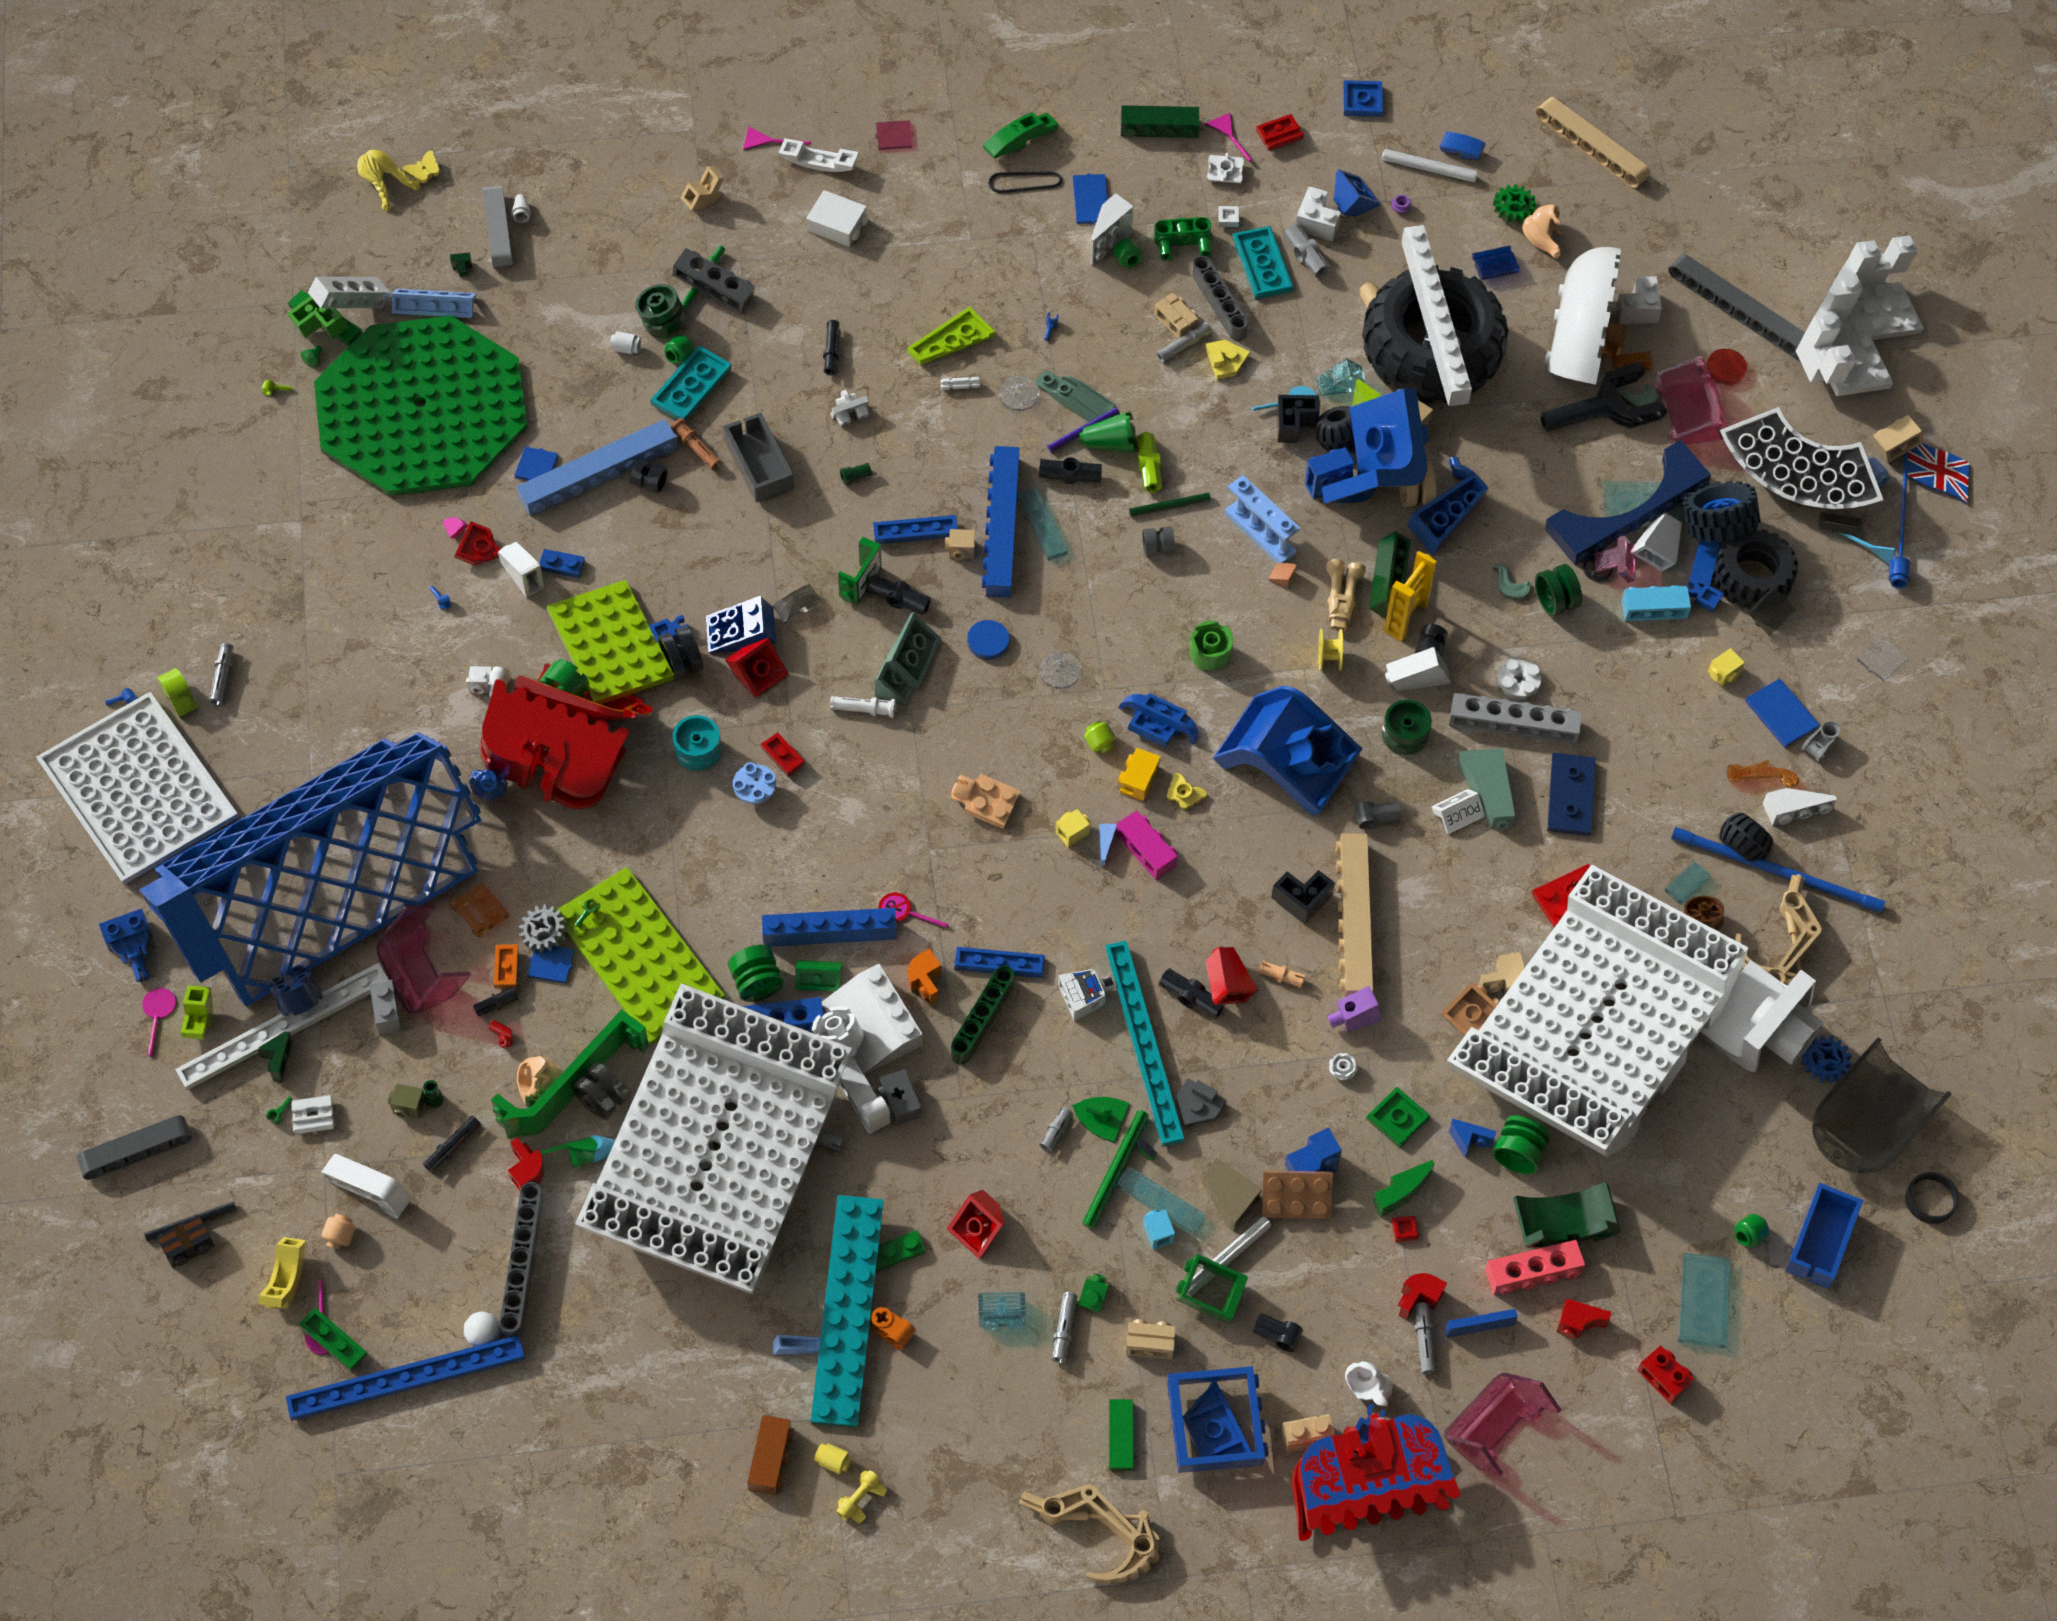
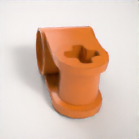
(894, 1330)

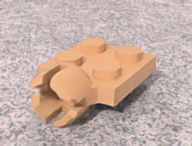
(985, 798)

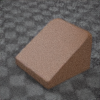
(1283, 574)

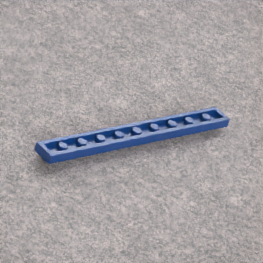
(404, 1378)

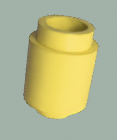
(833, 1458)

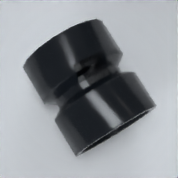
(646, 475)
(1432, 636)

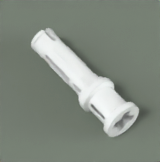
(872, 706)

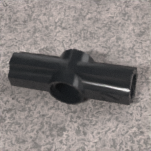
(1079, 471)
(898, 594)
(1190, 993)

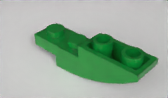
(1016, 133)

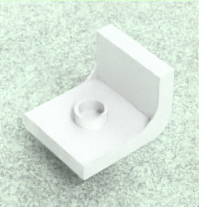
(1765, 1014)

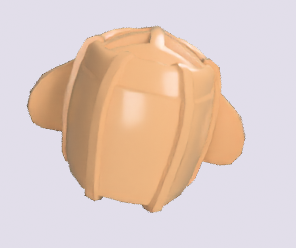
(543, 1073)

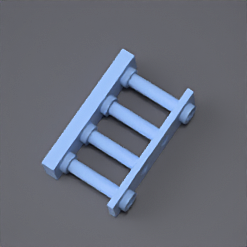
(1262, 520)

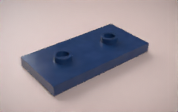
(1571, 794)

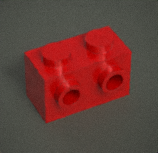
(1666, 1374)

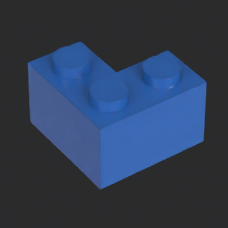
(1319, 1155)

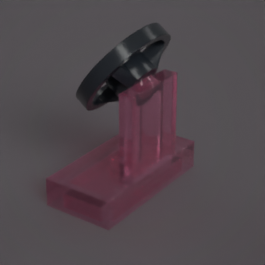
(1612, 558)

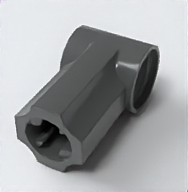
(1372, 815)

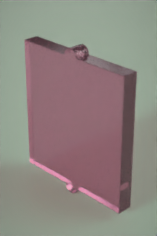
(894, 135)

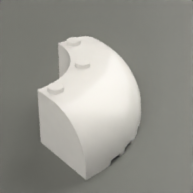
(1584, 315)
(1800, 467)

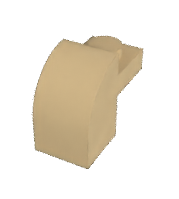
(703, 193)
(1509, 968)

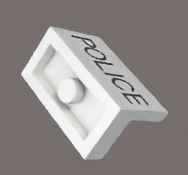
(1459, 810)

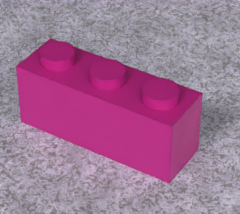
(1146, 844)

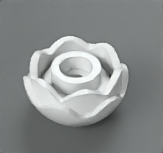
(1343, 1060)

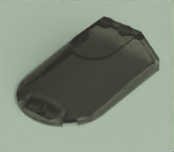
(1873, 1113)

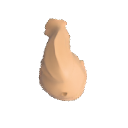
(1539, 229)

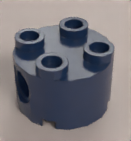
(295, 991)

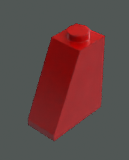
(1229, 977)

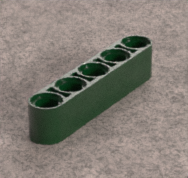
(982, 1024)

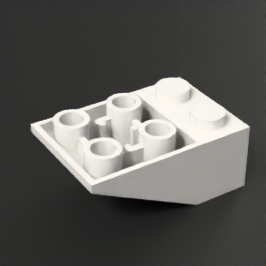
(1111, 226)

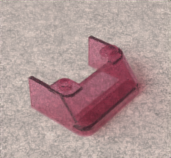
(409, 966)
(1494, 1415)

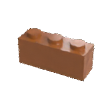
(770, 1455)

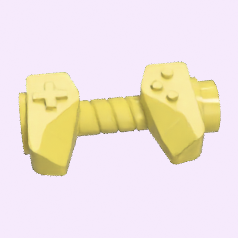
(849, 1507)

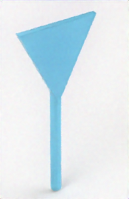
(1884, 553)

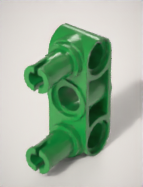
(1183, 232)

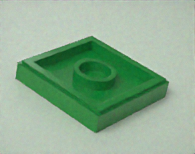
(1398, 1117)

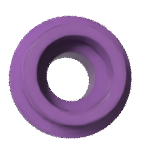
(1401, 204)

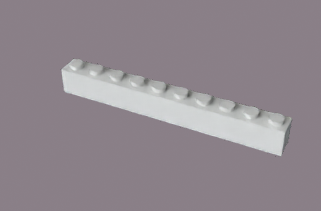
(1436, 316)

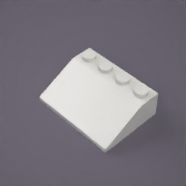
(882, 1017)

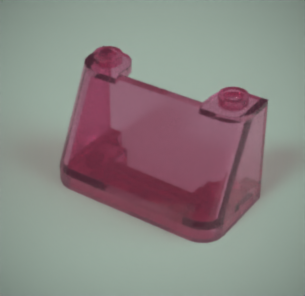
(1692, 402)

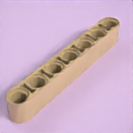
(1593, 142)

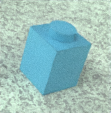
(1158, 1228)

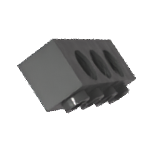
(717, 289)

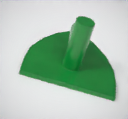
(1101, 1115)

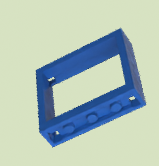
(1216, 1462)

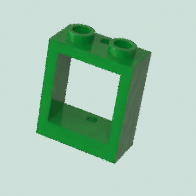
(1234, 1294)

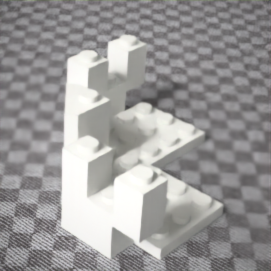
(1856, 312)

